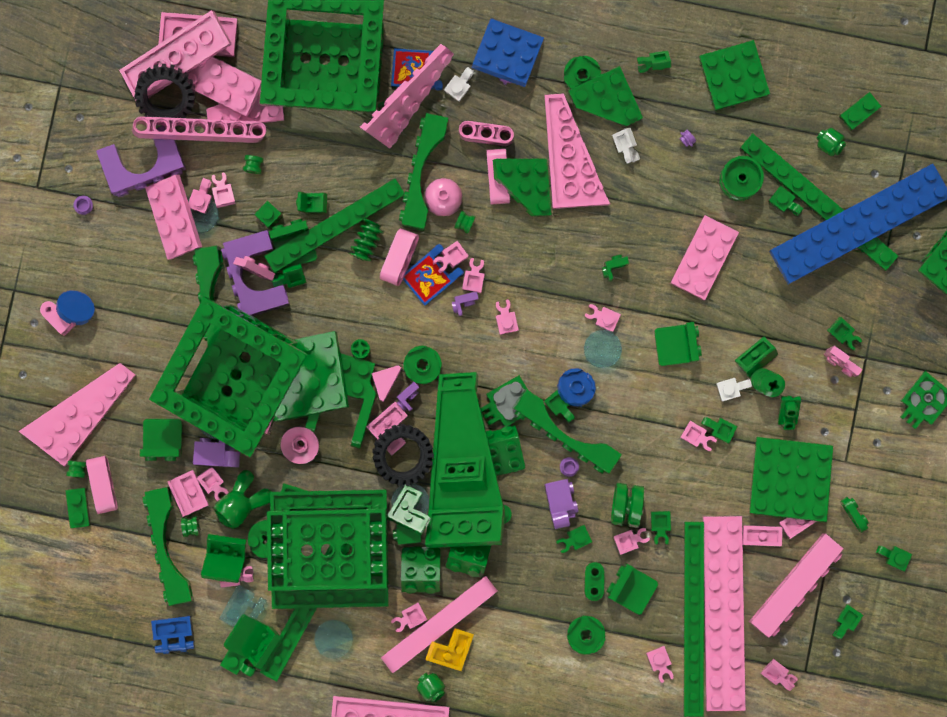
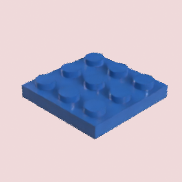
(507, 52)

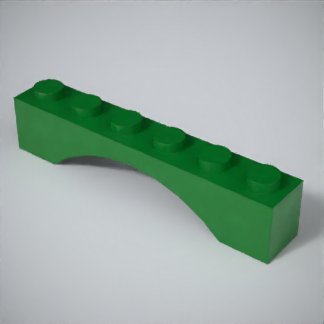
(433, 133)
(209, 265)
(533, 409)
(159, 506)

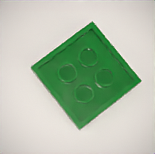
(734, 75)

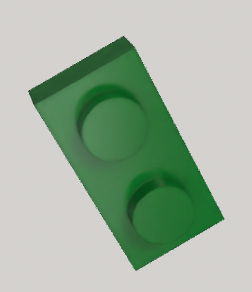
(860, 111)
(77, 508)

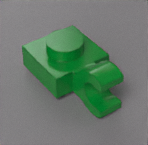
(656, 60)
(783, 200)
(291, 276)
(559, 406)
(721, 429)
(896, 557)
(848, 619)
(236, 663)

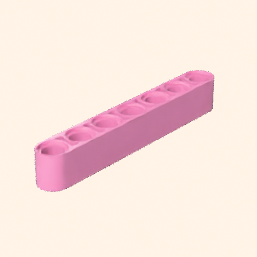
(190, 134)
(439, 624)

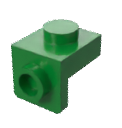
(312, 202)
(617, 262)

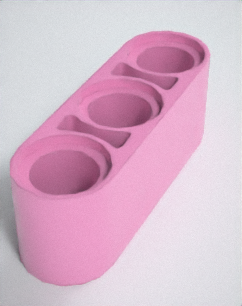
(478, 127)
(498, 192)
(399, 257)
(101, 484)

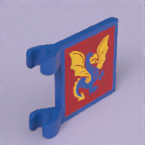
(406, 62)
(425, 278)

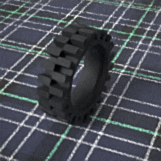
(164, 73)
(415, 473)

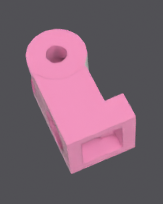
(48, 310)

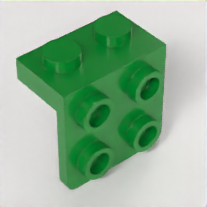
(281, 235)
(677, 344)
(162, 439)
(506, 450)
(224, 558)
(468, 559)
(420, 570)
(632, 589)
(252, 640)

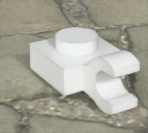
(458, 86)
(625, 142)
(730, 388)

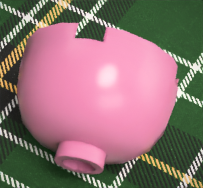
(443, 197)

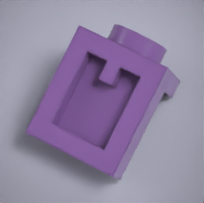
(466, 299)
(409, 393)

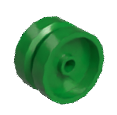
(733, 186)
(630, 505)

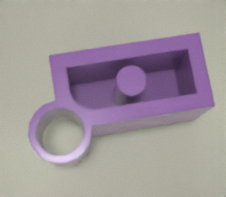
(215, 454)
(561, 502)

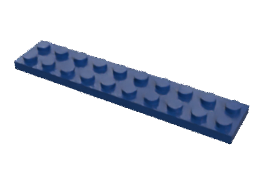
(859, 224)

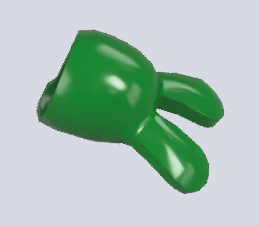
(235, 507)

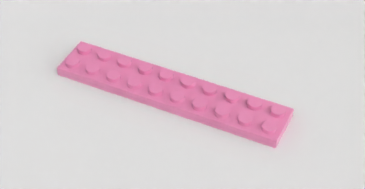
(724, 614)

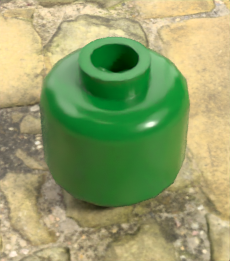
(831, 142)
(431, 687)

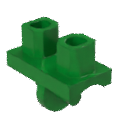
(789, 412)

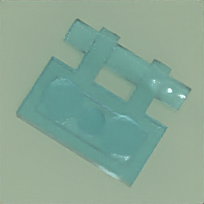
(238, 605)

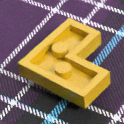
(453, 654)

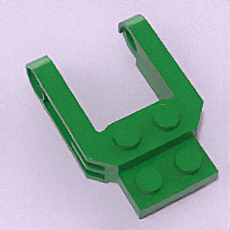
(357, 382)

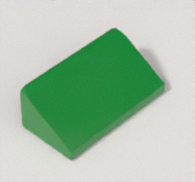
(756, 356)

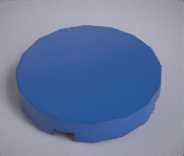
(75, 307)
(576, 387)

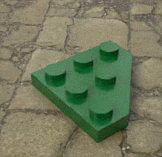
(607, 97)
(526, 183)

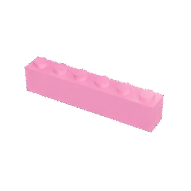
(796, 585)

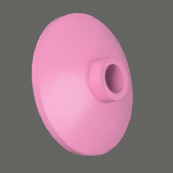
(295, 452)

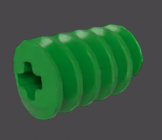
(366, 240)
(768, 382)

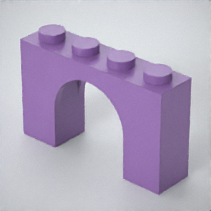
(121, 181)
(252, 301)

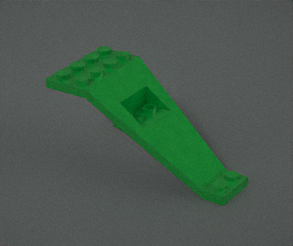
(463, 504)

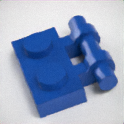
(172, 628)

